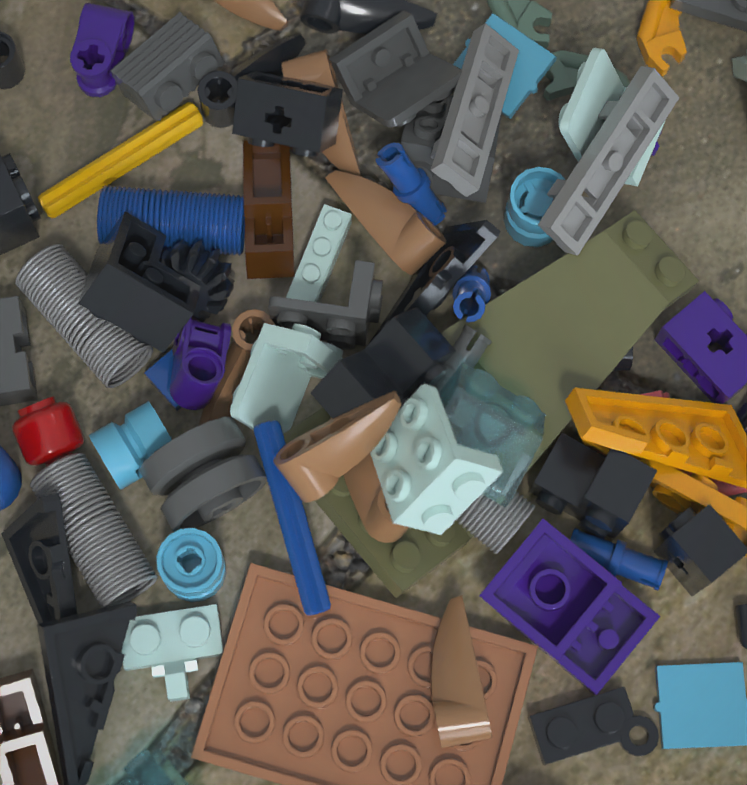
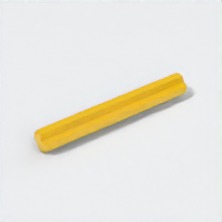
(120, 160)

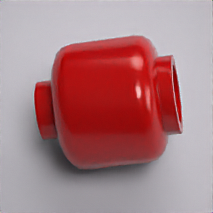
(47, 432)

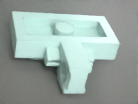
(173, 644)

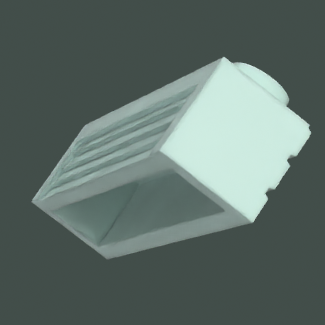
(320, 255)

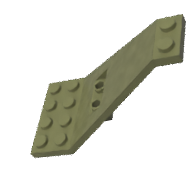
(546, 337)

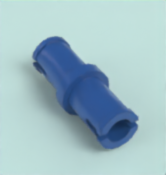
(410, 183)
(472, 294)
(622, 560)

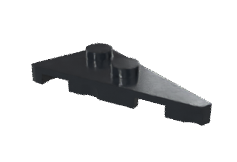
(442, 271)
(42, 559)
(80, 669)

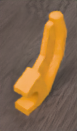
(660, 35)

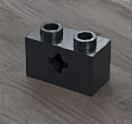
(310, 105)
(699, 548)

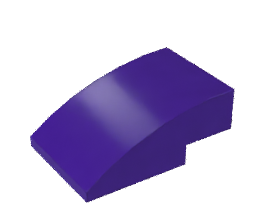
(569, 606)

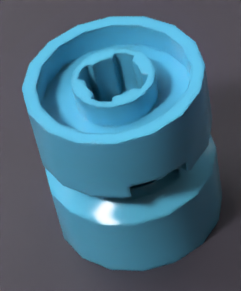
(528, 204)
(130, 444)
(191, 564)

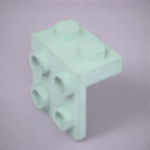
(579, 117)
(280, 373)
(423, 468)

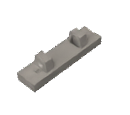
(474, 111)
(608, 160)

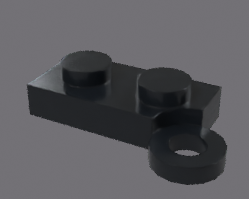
(589, 726)

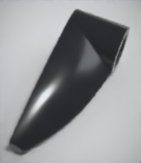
(360, 15)
(225, 84)

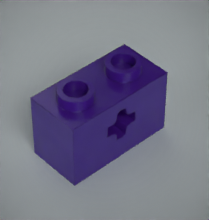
(687, 340)

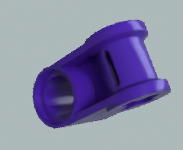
(99, 46)
(198, 363)

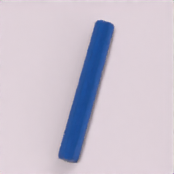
(292, 523)

